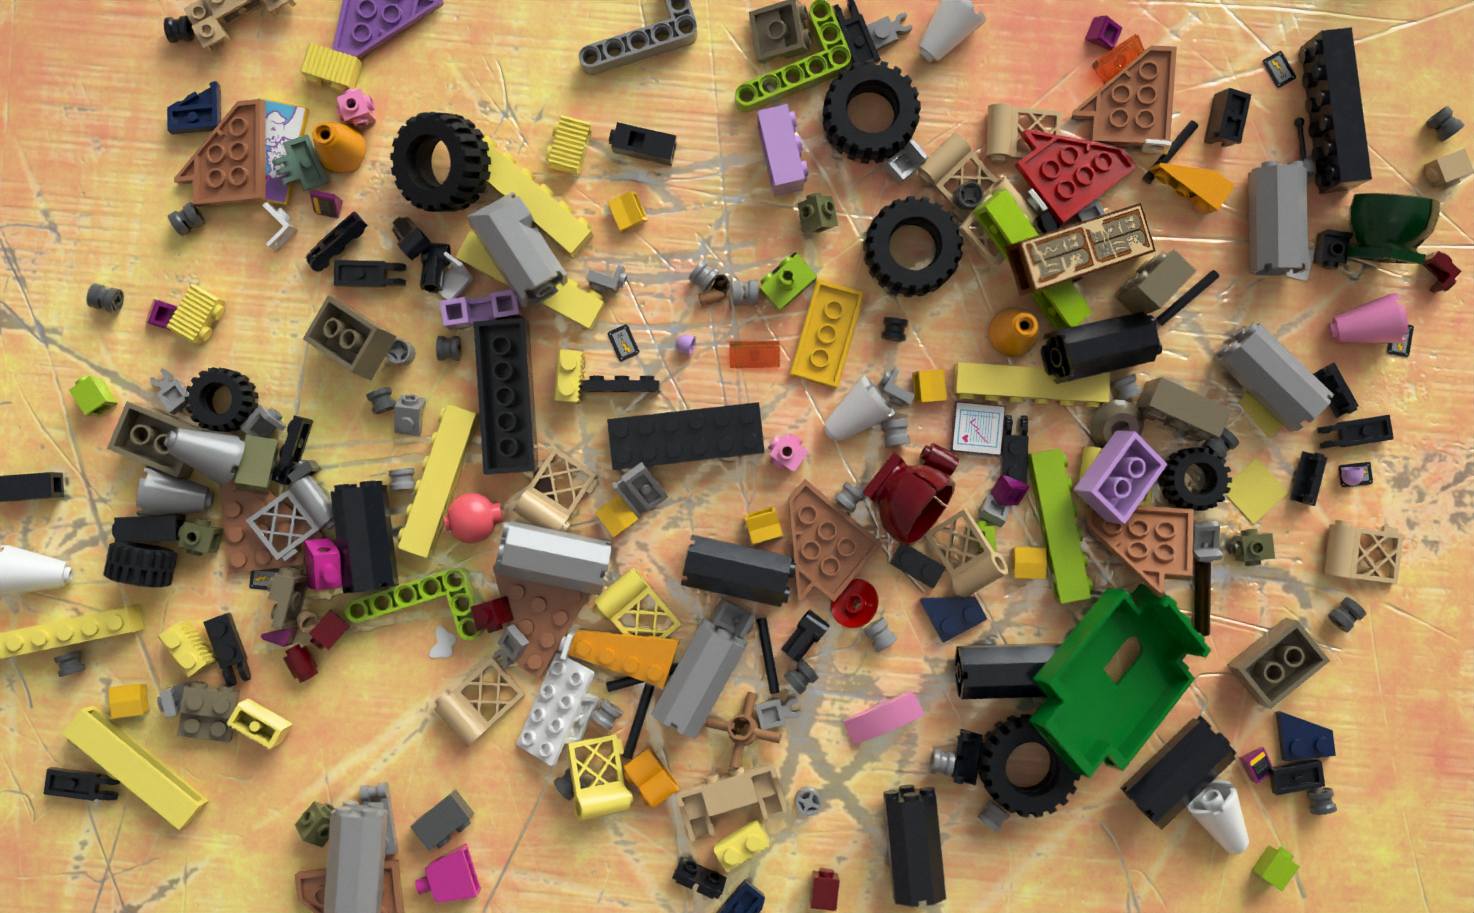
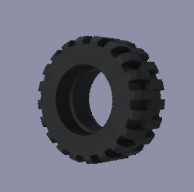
(878, 80)
(414, 162)
(936, 223)
(1025, 800)

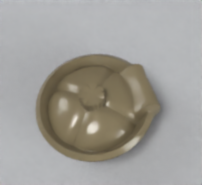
(1113, 417)

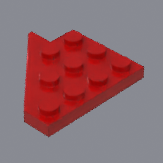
(1071, 170)

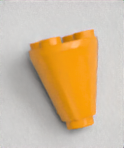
(339, 146)
(1008, 336)

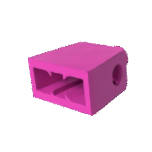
(322, 568)
(450, 877)

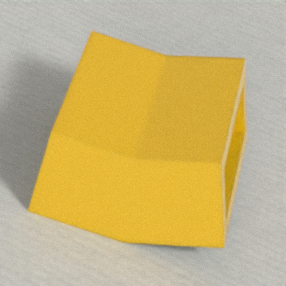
(628, 211)
(929, 386)
(616, 516)
(763, 525)
(1029, 562)
(128, 700)

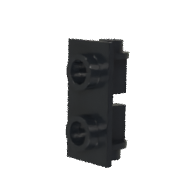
(1343, 399)
(1308, 478)
(968, 757)
(710, 882)

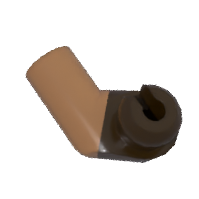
(717, 292)

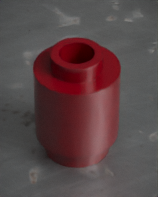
(939, 458)
(300, 663)

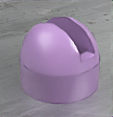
(686, 344)
(1352, 475)

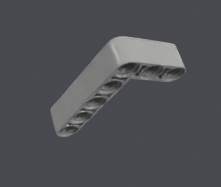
(646, 34)

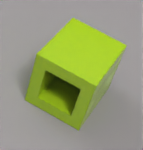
(92, 395)
(1276, 867)

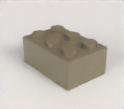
(1155, 283)
(349, 338)
(1182, 409)
(142, 436)
(1278, 662)

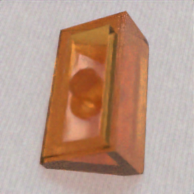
(1118, 58)
(754, 354)

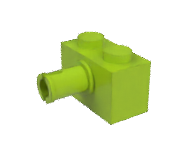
(787, 282)

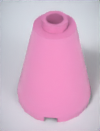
(1372, 323)

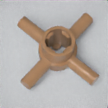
(738, 722)

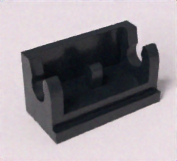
(1227, 117)

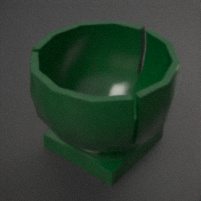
(1391, 227)

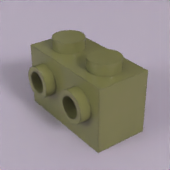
(256, 465)

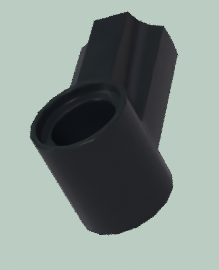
(411, 238)
(434, 267)
(809, 630)

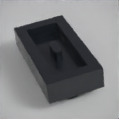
(917, 565)
(1297, 777)

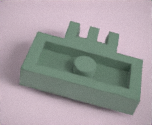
(301, 164)

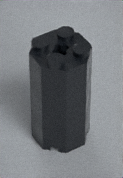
(1100, 347)
(364, 536)
(738, 571)
(1001, 670)
(1179, 771)
(914, 845)

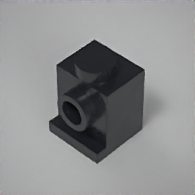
(1324, 248)

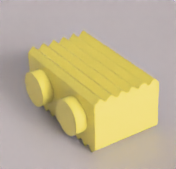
(330, 67)
(569, 145)
(196, 314)
(569, 376)
(187, 648)
(259, 723)
(741, 844)

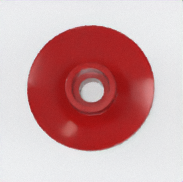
(844, 606)

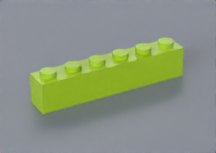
(1008, 225)
(1059, 526)

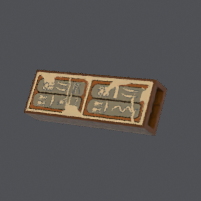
(1079, 249)

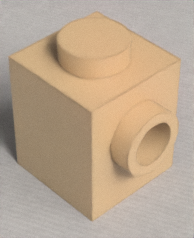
(1449, 169)

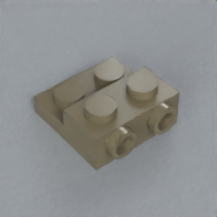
(780, 30)
(289, 590)
(207, 711)

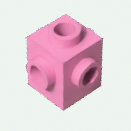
(356, 108)
(797, 452)

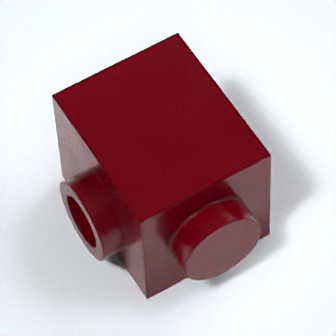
(492, 614)
(328, 630)
(824, 889)

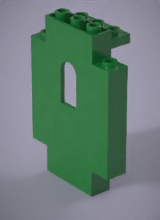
(1107, 722)

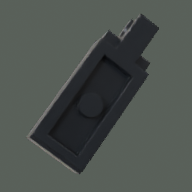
(293, 449)

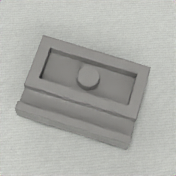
(640, 490)

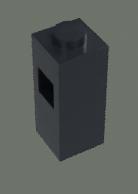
(643, 143)
(31, 486)
(147, 528)

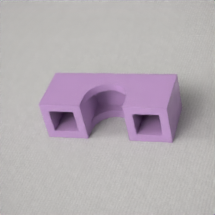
(463, 311)

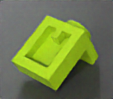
(989, 533)

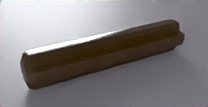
(1202, 597)

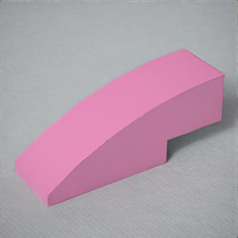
(884, 717)

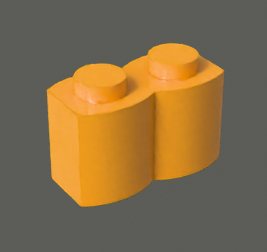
(650, 777)

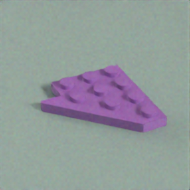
(370, 23)

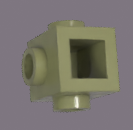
(817, 213)
(199, 537)
(1252, 547)
(315, 824)

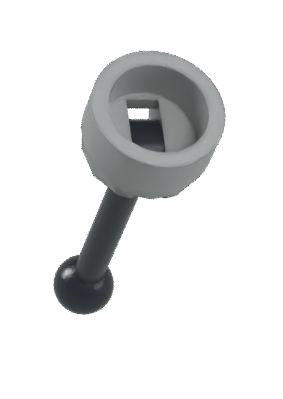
(1307, 162)

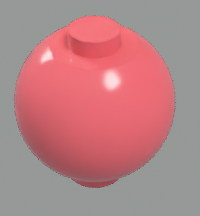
(472, 518)

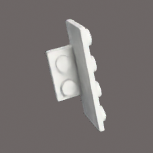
(559, 710)

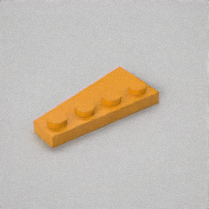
(631, 655)

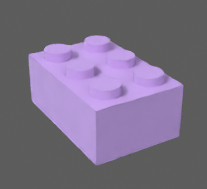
(782, 149)
(1120, 477)

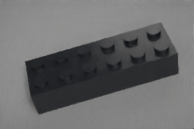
(1335, 111)
(506, 396)
(686, 436)

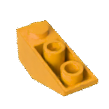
(1201, 186)

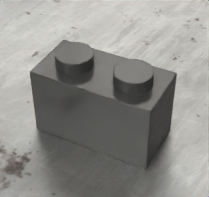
(442, 820)

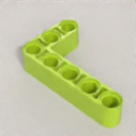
(807, 79)
(421, 594)

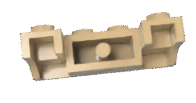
(210, 15)
(729, 792)

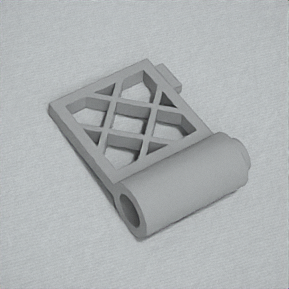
(312, 505)

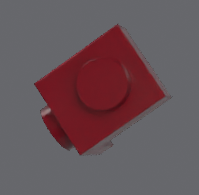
(1443, 269)

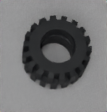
(202, 394)
(1215, 479)
(140, 564)

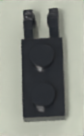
(856, 34)
(335, 241)
(366, 273)
(1359, 431)
(1015, 450)
(228, 647)
(78, 784)

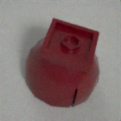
(907, 498)

